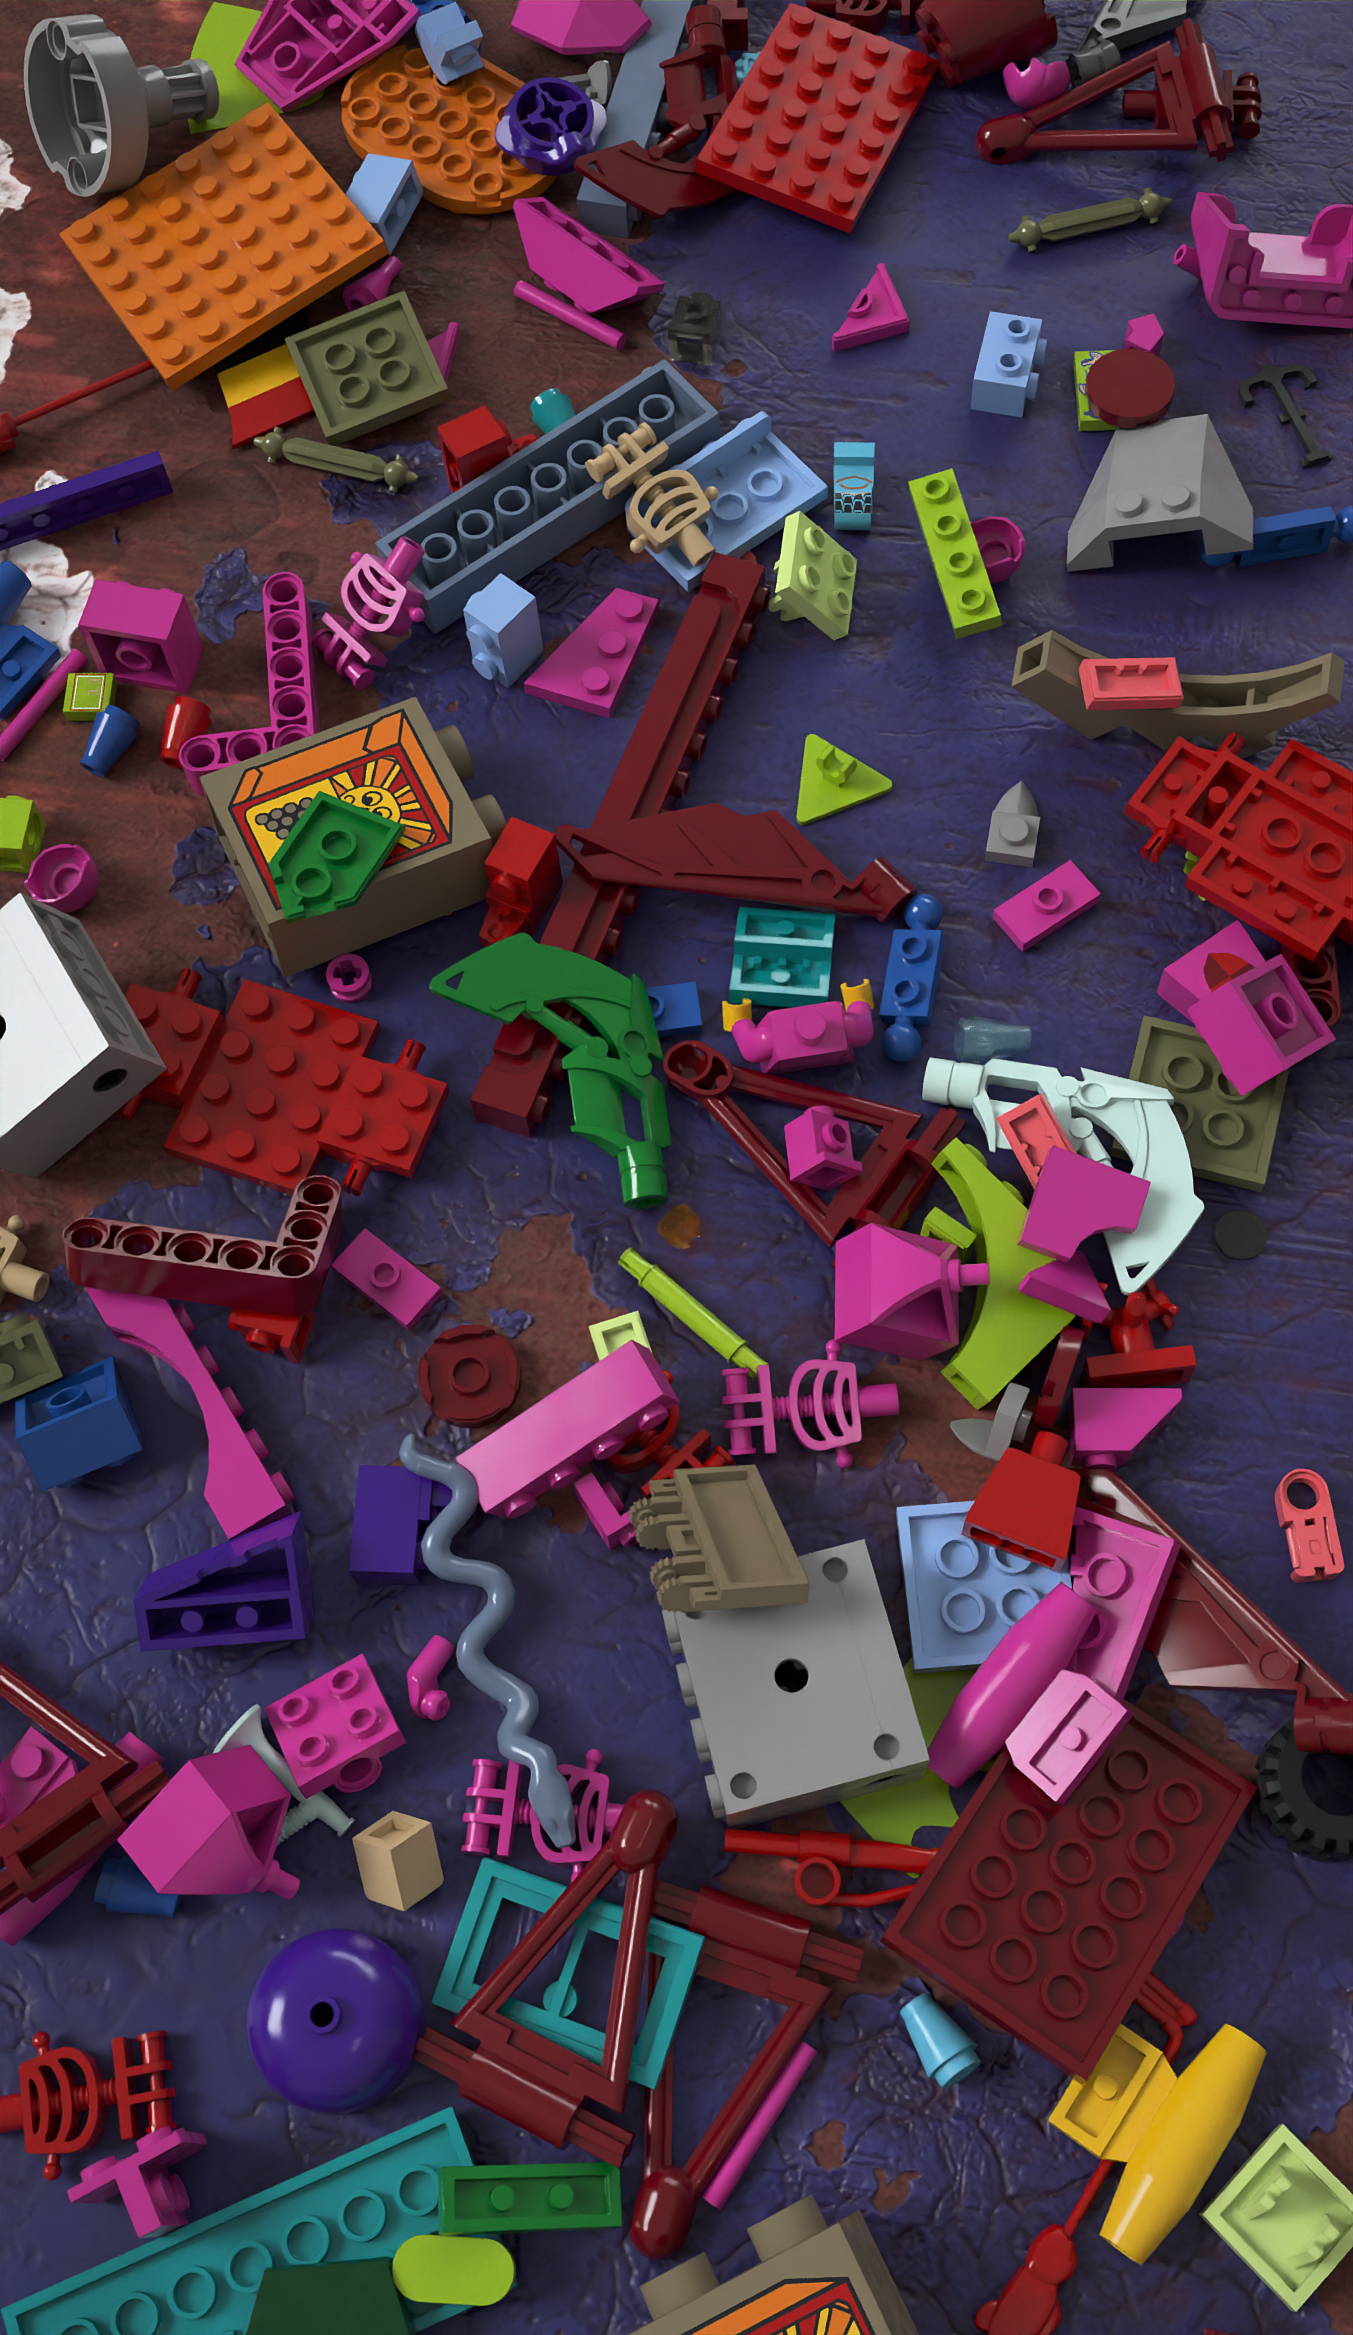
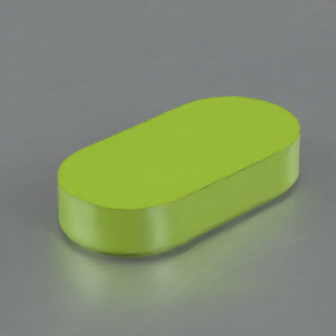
(454, 2270)

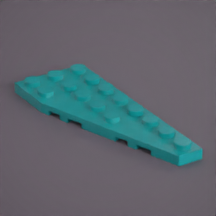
(212, 2269)

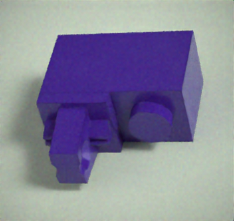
(390, 1522)

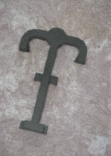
(1271, 377)

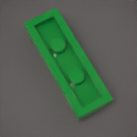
(528, 2198)

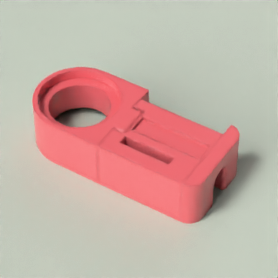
(1310, 1532)

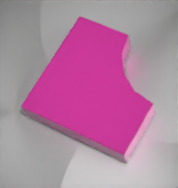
(1079, 1200)

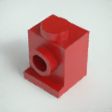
(271, 1330)

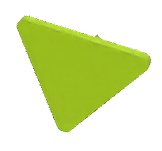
(834, 781)

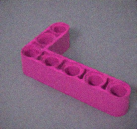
(290, 683)

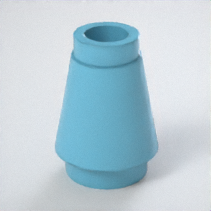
(939, 2041)

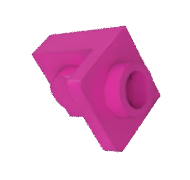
(603, 1510)

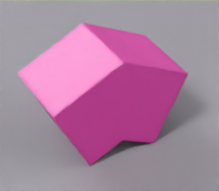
(1144, 334)

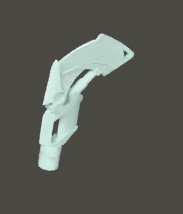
(1128, 1110)

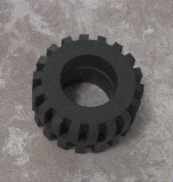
(1291, 1808)

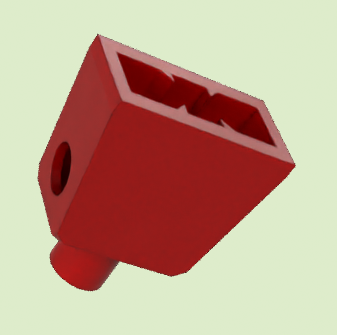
(1028, 1504)

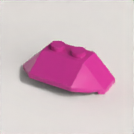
(581, 25)
(579, 260)

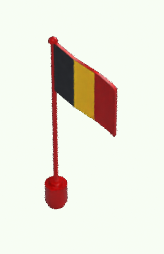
(256, 381)

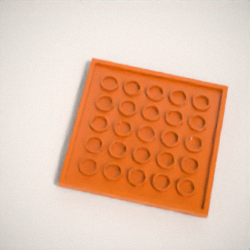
(222, 245)

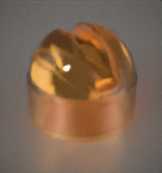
(680, 1227)

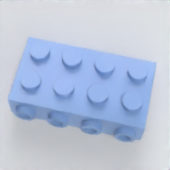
(757, 490)

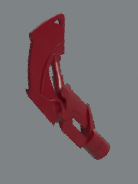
(645, 176)

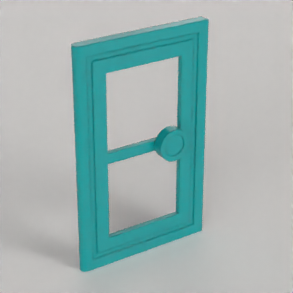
(561, 1998)

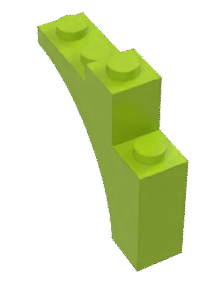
(1005, 1323)

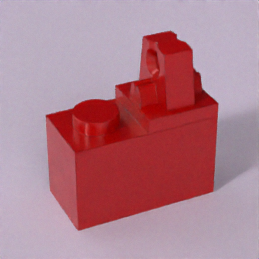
(476, 445)
(522, 881)

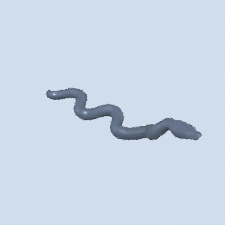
(548, 1788)

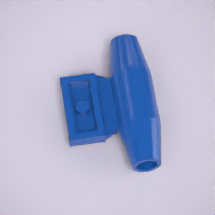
(23, 653)

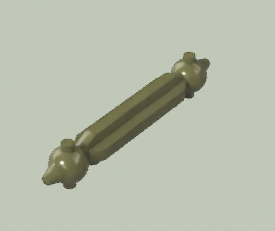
(1089, 219)
(336, 459)

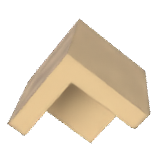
(398, 1860)

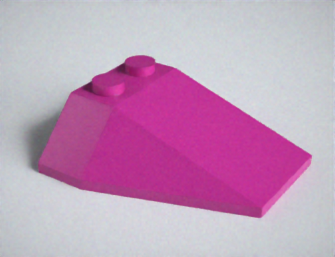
(313, 43)

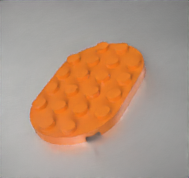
(446, 129)

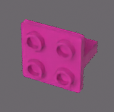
(149, 2192)

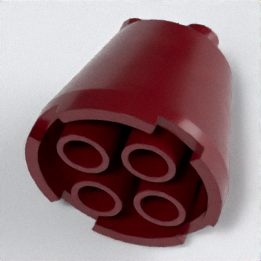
(983, 35)

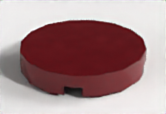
(1129, 387)
(470, 1376)
(1057, 1378)

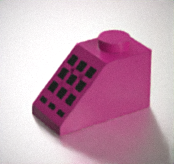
(1115, 1423)

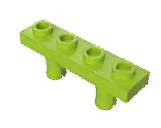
(954, 554)

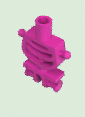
(366, 597)
(857, 1402)
(586, 1816)

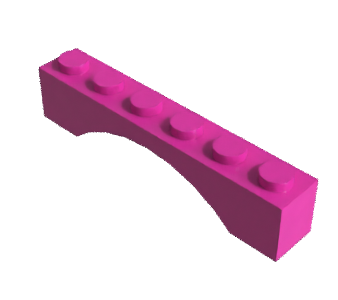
(237, 1480)

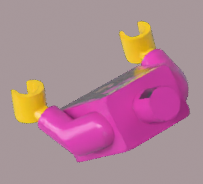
(804, 1035)

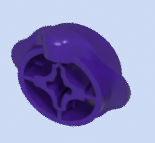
(550, 126)

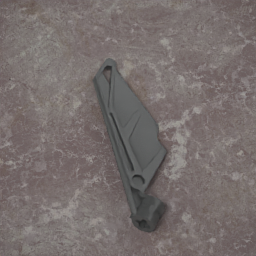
(1117, 27)

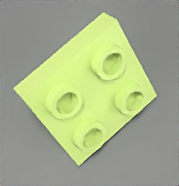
(814, 577)
(1285, 2217)

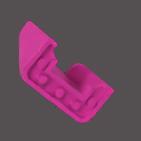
(1275, 274)

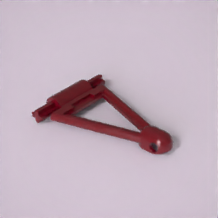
(1188, 89)
(894, 1168)
(79, 1815)
(756, 1953)
(523, 2072)

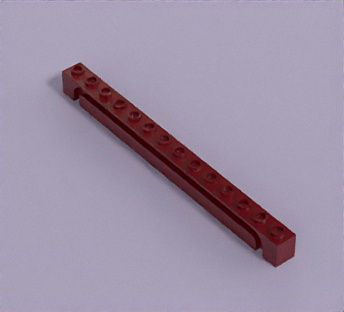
(648, 782)

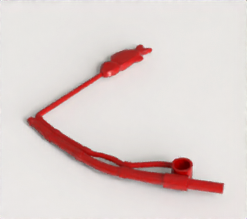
(1031, 2296)

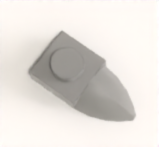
(1014, 828)

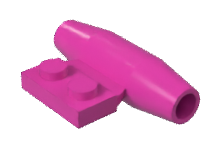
(1027, 1700)
(26, 1777)

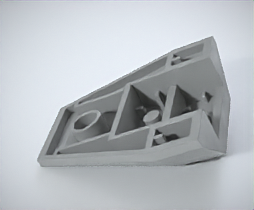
(1160, 483)

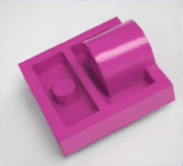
(336, 1729)

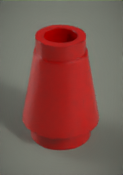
(183, 721)

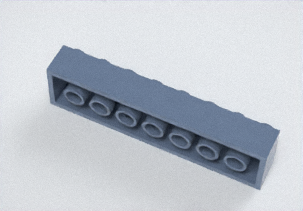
(544, 495)

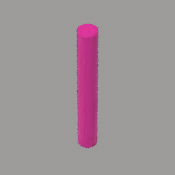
(570, 315)
(40, 702)
(758, 2127)

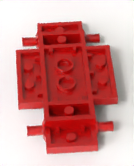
(1267, 841)
(282, 1087)

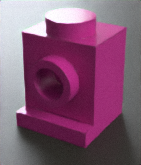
(820, 1149)

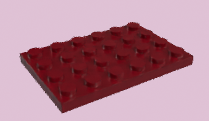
(1064, 1908)

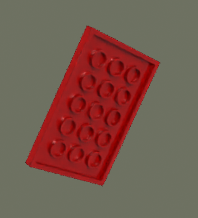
(818, 117)

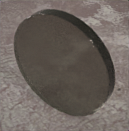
(1240, 1235)

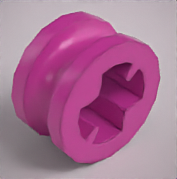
(361, 986)

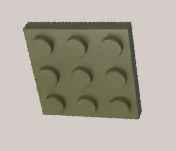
(367, 369)
(1224, 1132)

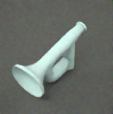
(249, 1732)

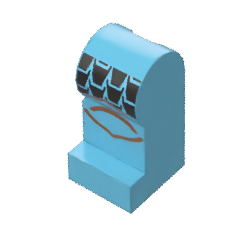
(853, 485)

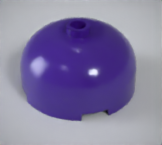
(372, 2030)

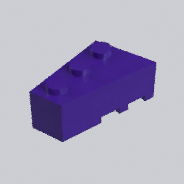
(231, 1593)

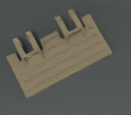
(722, 1539)

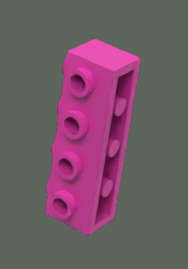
(569, 1430)

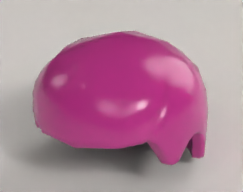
(1037, 83)
(1000, 546)
(63, 878)

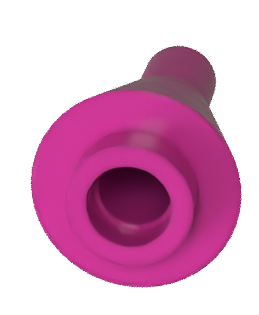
(371, 286)

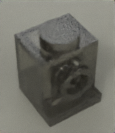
(695, 319)

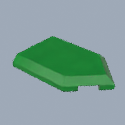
(330, 857)

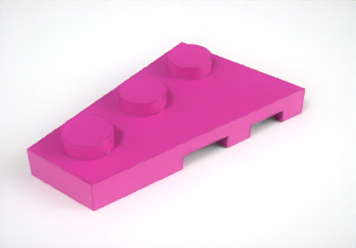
(598, 656)
(1124, 1578)

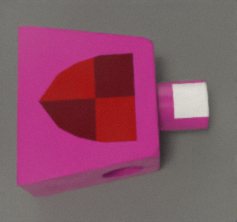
(1208, 967)

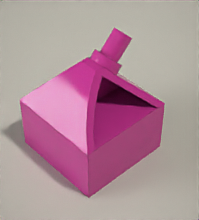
(900, 1291)
(214, 1829)

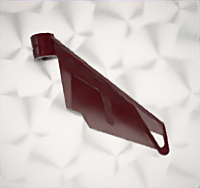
(733, 857)
(1218, 1638)

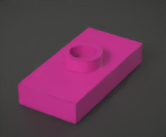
(1046, 905)
(387, 1279)

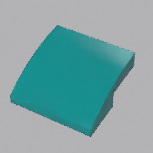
(782, 957)

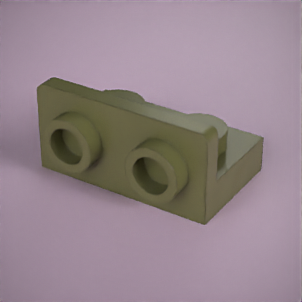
(26, 1357)

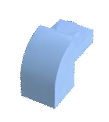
(449, 43)

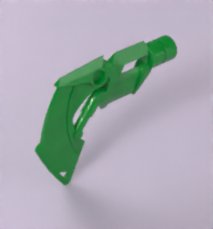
(523, 977)

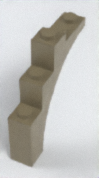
(1212, 704)

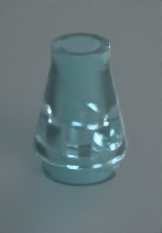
(985, 1038)

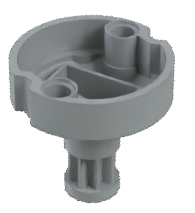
(97, 107)

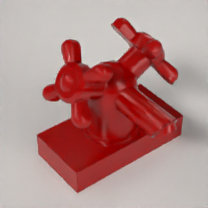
(1134, 1356)

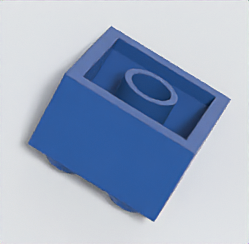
(77, 1425)

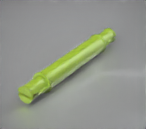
(691, 1312)

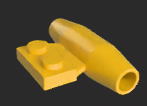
(1159, 2126)

